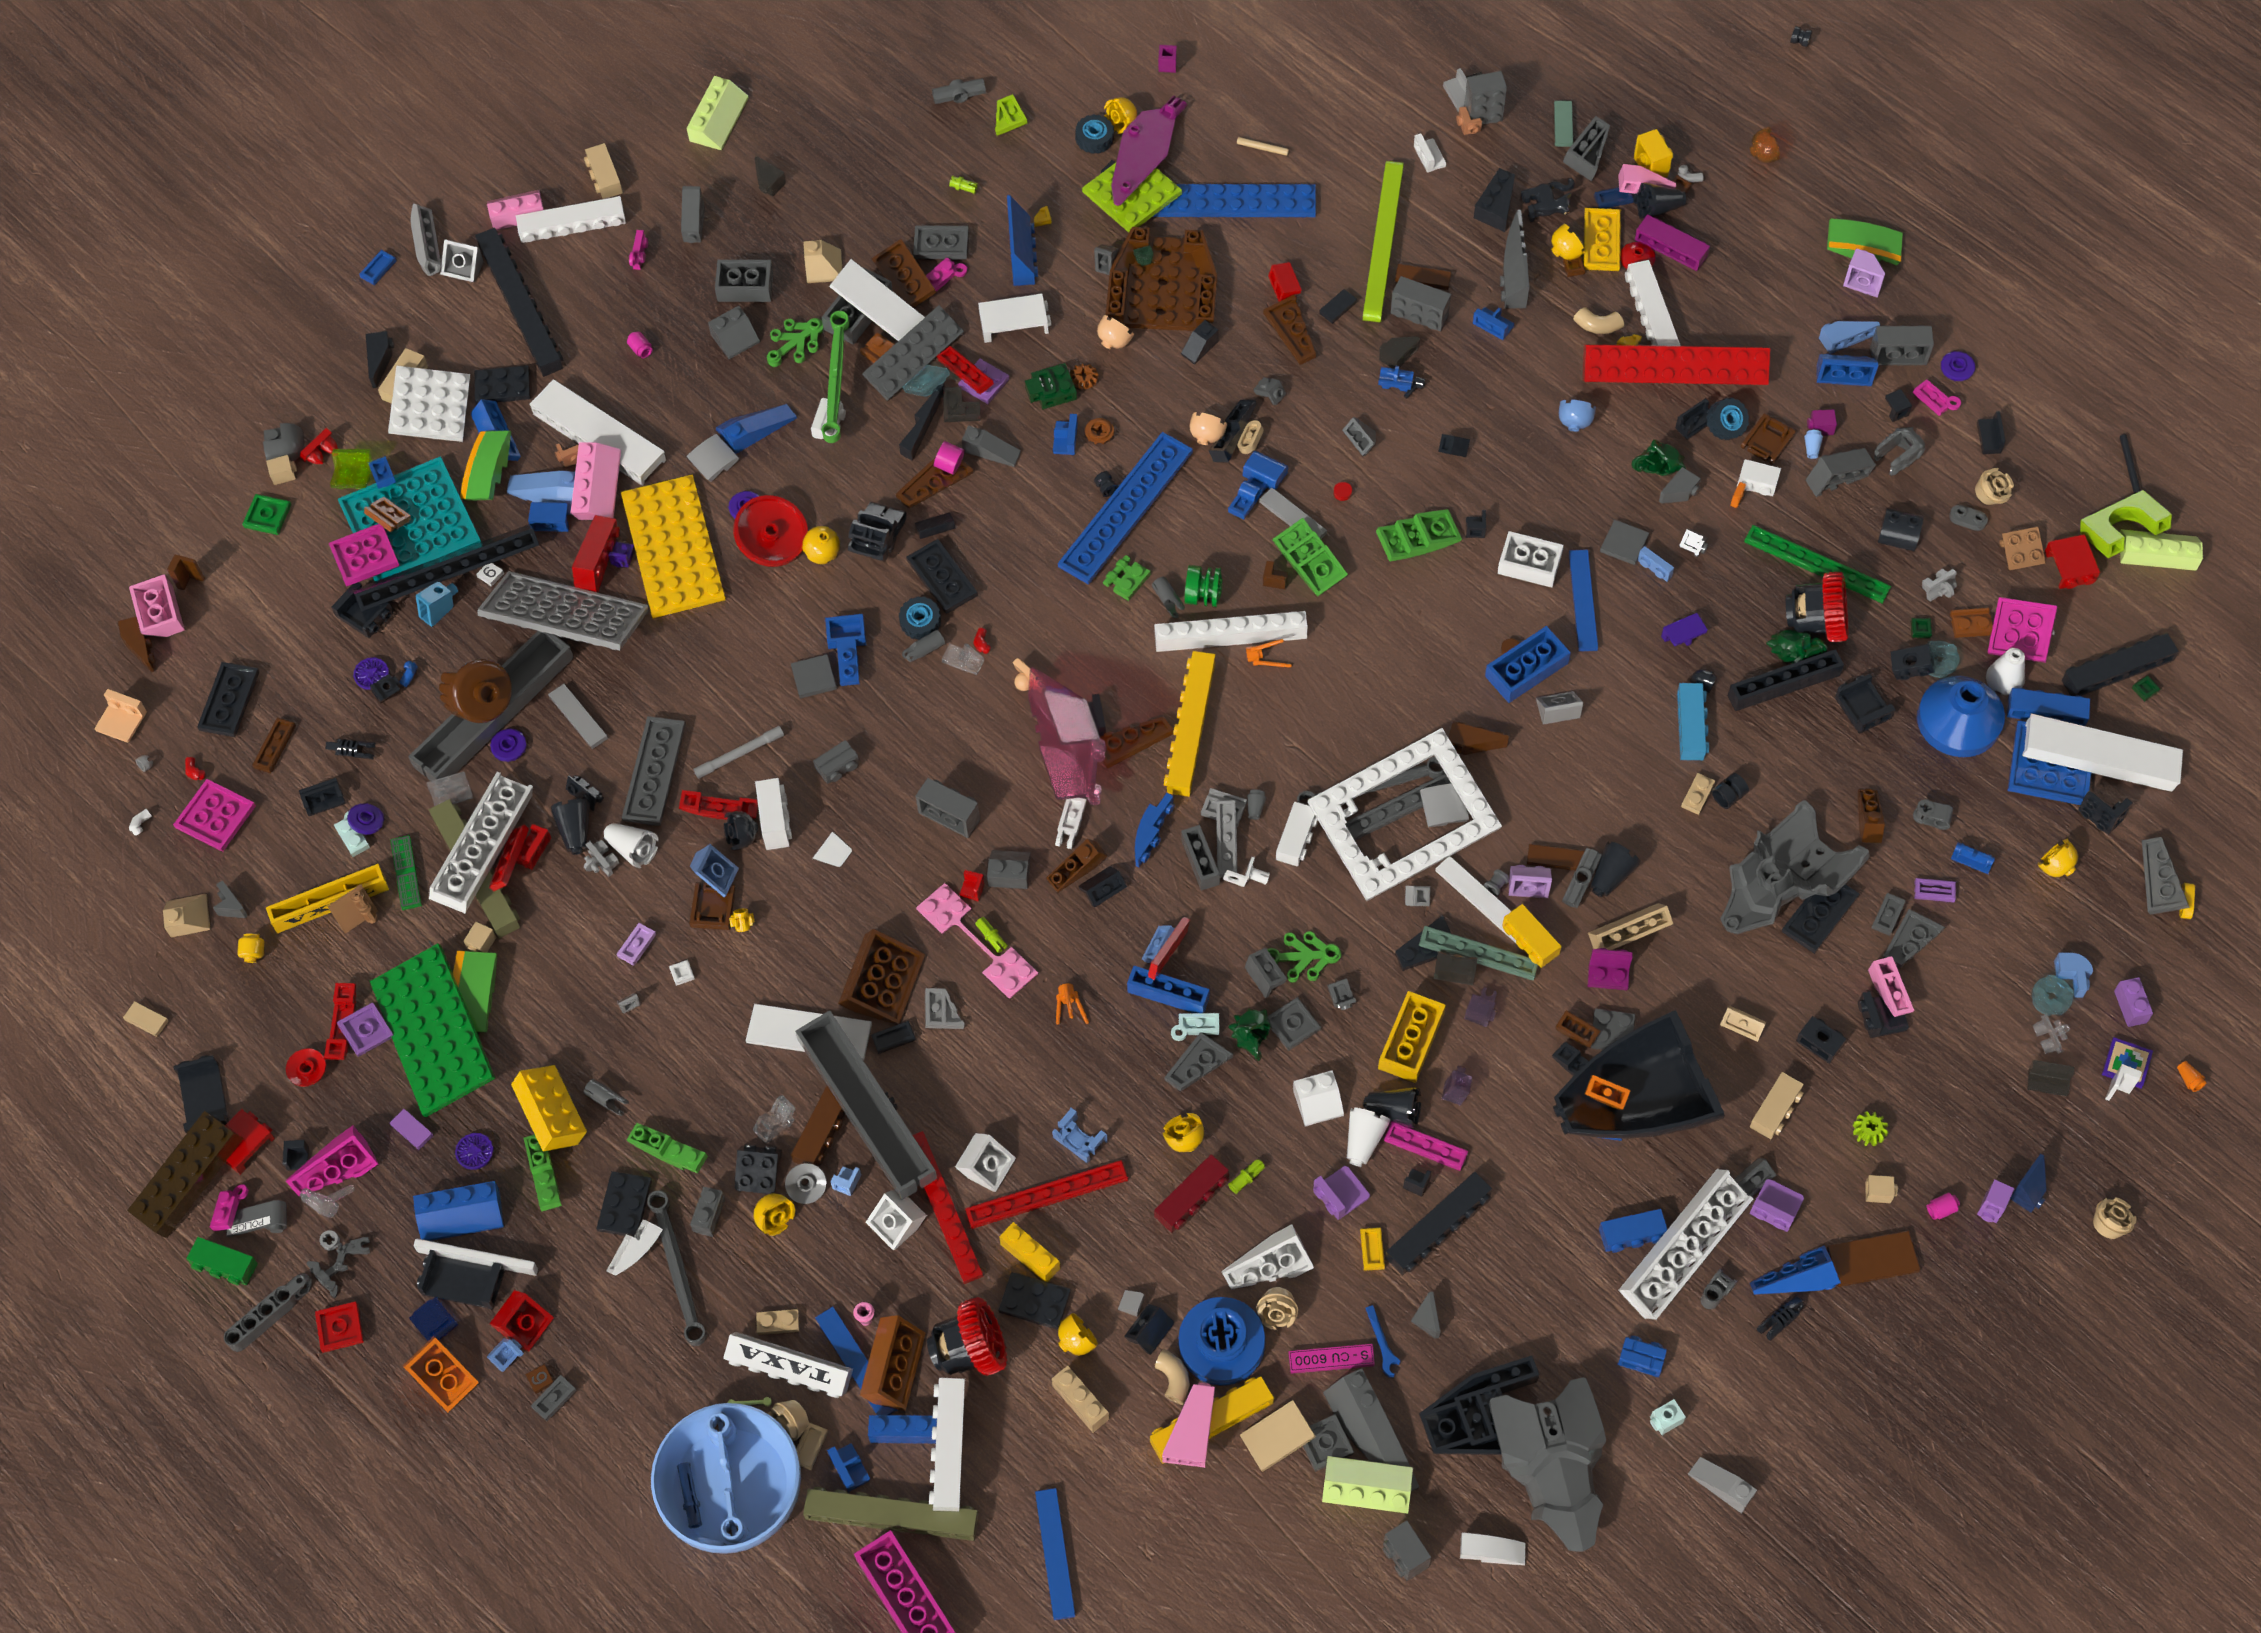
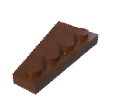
(1291, 328)
(930, 482)
(1134, 740)

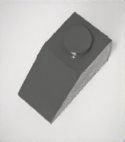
(1105, 258)
(1681, 487)

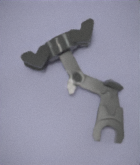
(353, 1247)

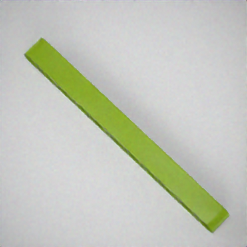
(1383, 241)

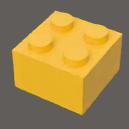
(1653, 153)

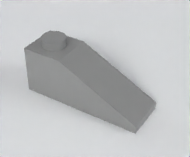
(1723, 1484)

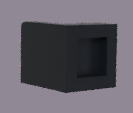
(1900, 405)
(1454, 445)
(1476, 526)
(295, 1154)
(1417, 1181)

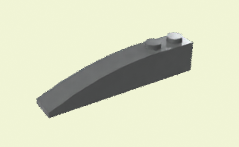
(1515, 267)
(1365, 1420)

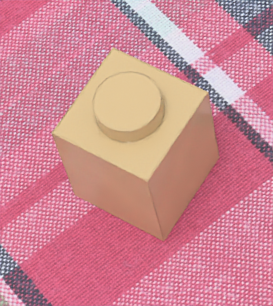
(281, 469)
(479, 938)
(1880, 1189)

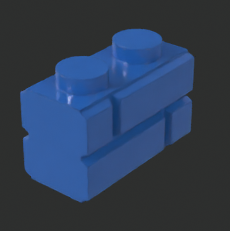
(1642, 1356)

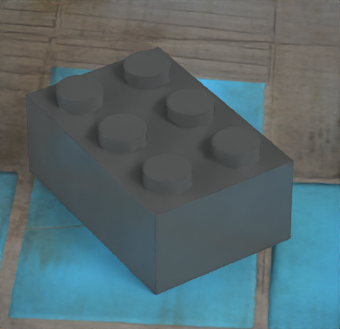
(1486, 97)
(744, 280)
(1420, 303)
(1902, 345)
(948, 807)

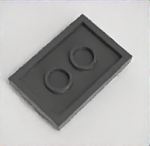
(940, 242)

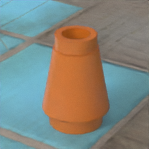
(2193, 1079)

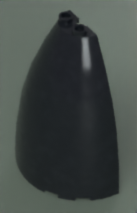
(1663, 1083)

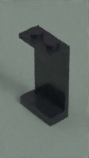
(201, 1089)
(460, 1281)

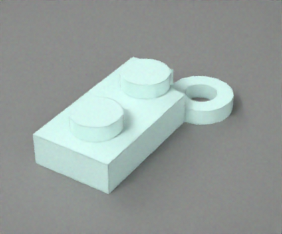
(354, 841)
(1195, 1023)

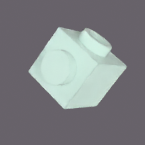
(1667, 1417)

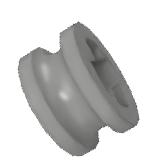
(335, 1243)

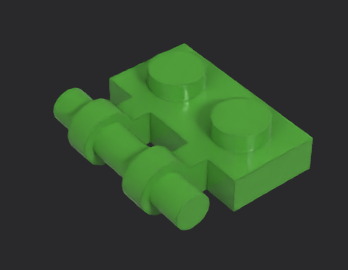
(1130, 582)

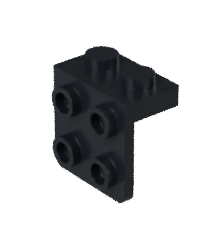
(1878, 1017)
(757, 1168)

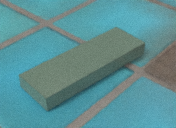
(1563, 123)

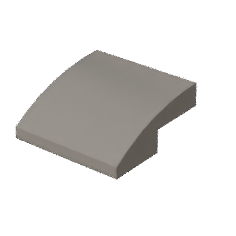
(712, 457)
(1443, 805)

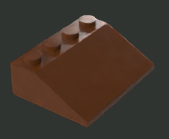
(881, 978)

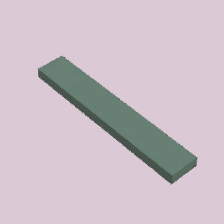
(1486, 954)

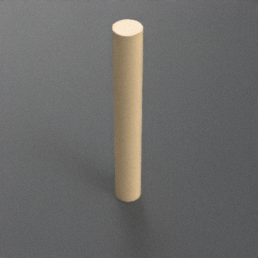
(1262, 146)

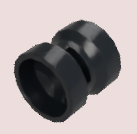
(1801, 36)
(1105, 483)

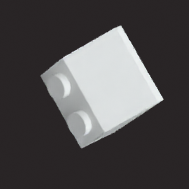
(1318, 1098)
(985, 1161)
(895, 1219)

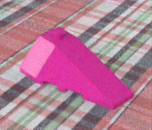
(340, 1159)

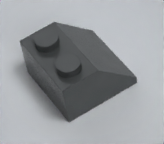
(733, 332)
(1008, 869)

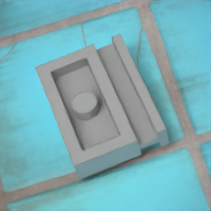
(1209, 806)

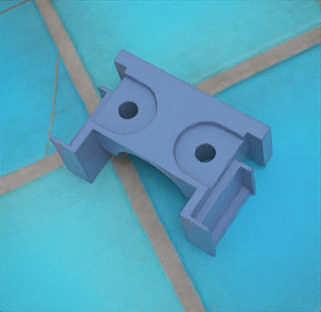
(1076, 1139)

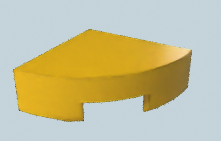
(1042, 217)
(1629, 340)

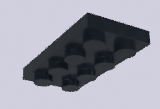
(941, 576)
(228, 699)
(1818, 917)

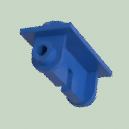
(1972, 858)

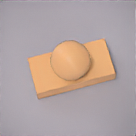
(1022, 679)

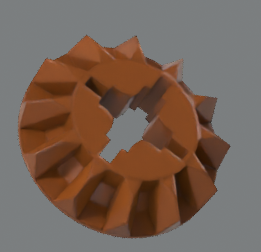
(1091, 376)
(1093, 427)

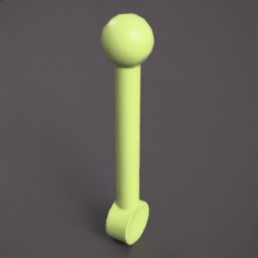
(767, 1402)

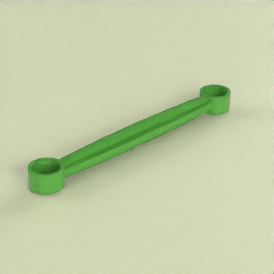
(835, 376)

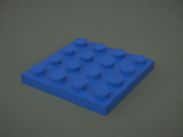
(2044, 778)

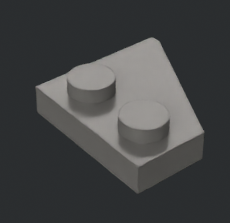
(940, 1010)

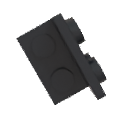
(2103, 815)

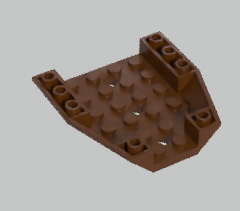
(1135, 288)

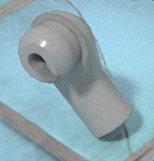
(1690, 177)

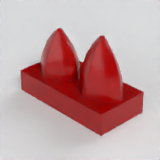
(323, 441)

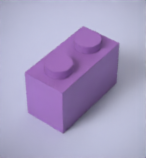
(2133, 1002)
(1995, 1201)

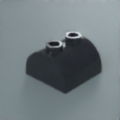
(1900, 529)

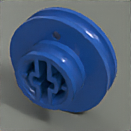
(1218, 1365)

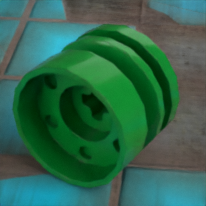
(1203, 585)

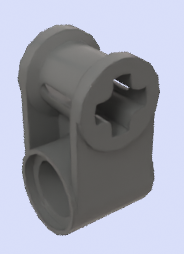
(1934, 814)
(1720, 1287)

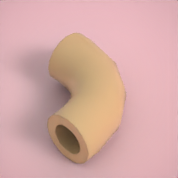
(1598, 324)
(1176, 1374)

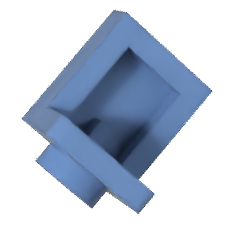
(505, 1353)

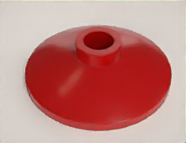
(1628, 254)
(300, 1062)

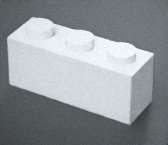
(1296, 834)

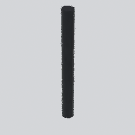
(2130, 463)

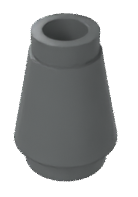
(1256, 802)

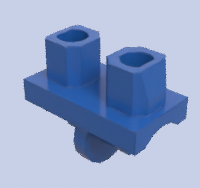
(1395, 378)

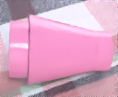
(864, 1313)

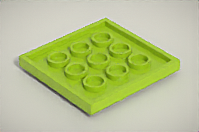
(1141, 205)

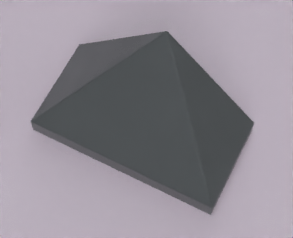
(1360, 435)
(1426, 1316)

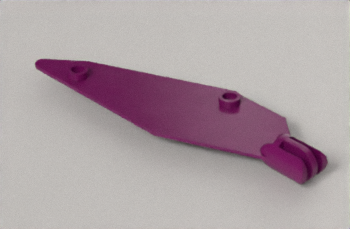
(1144, 147)

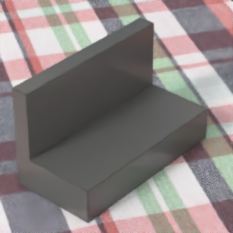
(1264, 971)

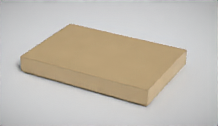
(1277, 1435)

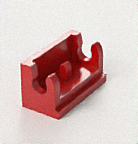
(1284, 281)
(533, 846)

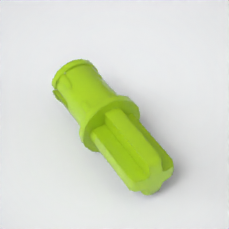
(991, 934)
(1246, 1176)

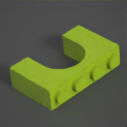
(2137, 508)

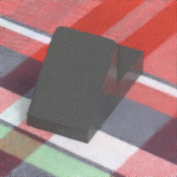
(230, 905)

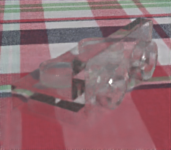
(452, 787)

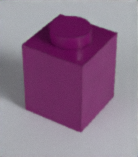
(1167, 58)
(1823, 421)

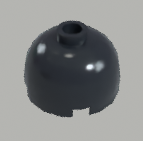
(740, 829)

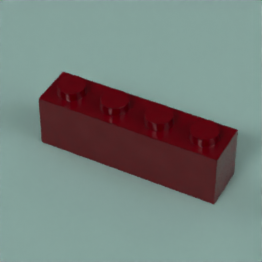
(1191, 1194)

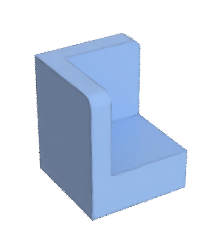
(846, 1180)

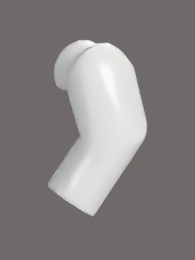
(137, 820)

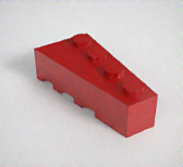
(593, 554)

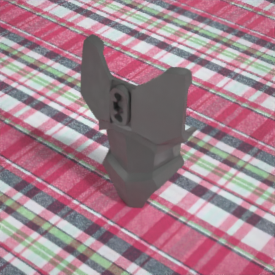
(1777, 872)
(1557, 1466)

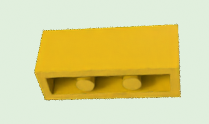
(1531, 936)
(1029, 1252)

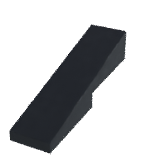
(923, 418)
(1236, 422)

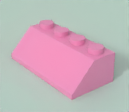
(595, 481)

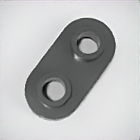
(1968, 518)

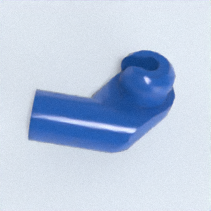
(411, 669)

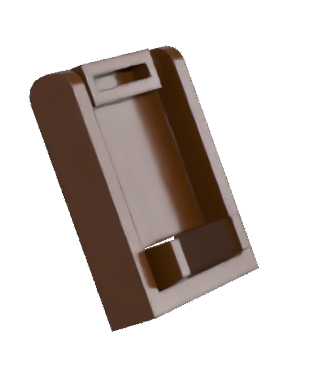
(1766, 443)
(711, 905)

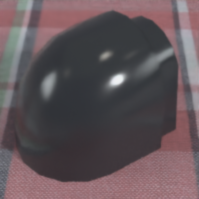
(1704, 676)

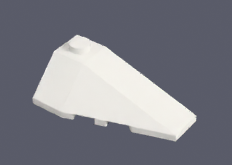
(1272, 1259)

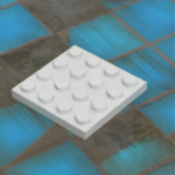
(429, 403)

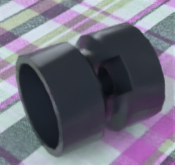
(1730, 790)

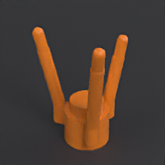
(1254, 653)
(1067, 996)

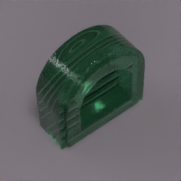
(1143, 255)

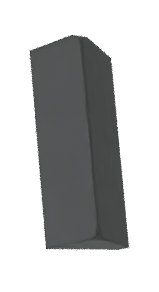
(1754, 1176)

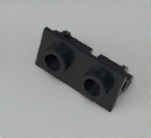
(578, 787)

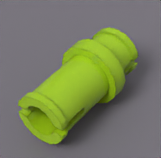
(961, 183)

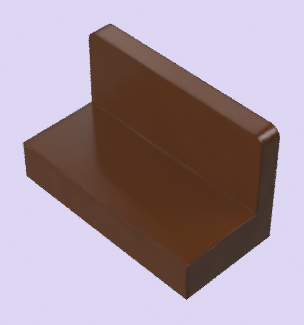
(183, 569)

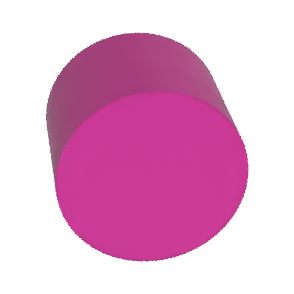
(949, 457)

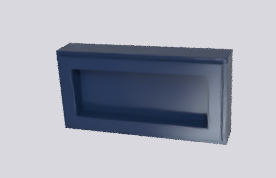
(1612, 198)

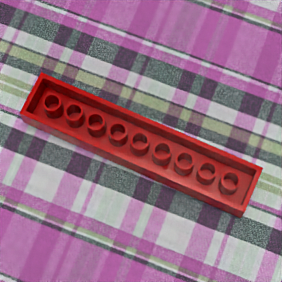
(1676, 364)

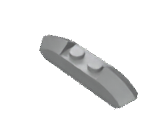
(425, 239)

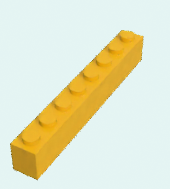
(1191, 723)

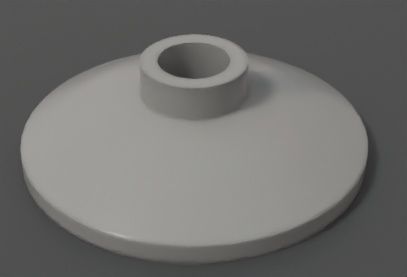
(805, 1193)

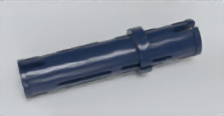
(691, 1504)

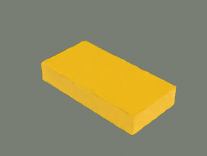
(1372, 1249)

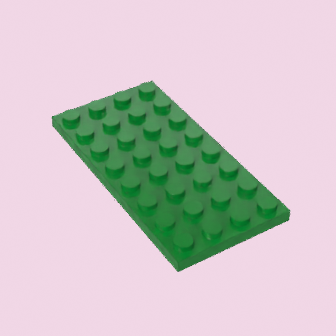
(432, 1030)

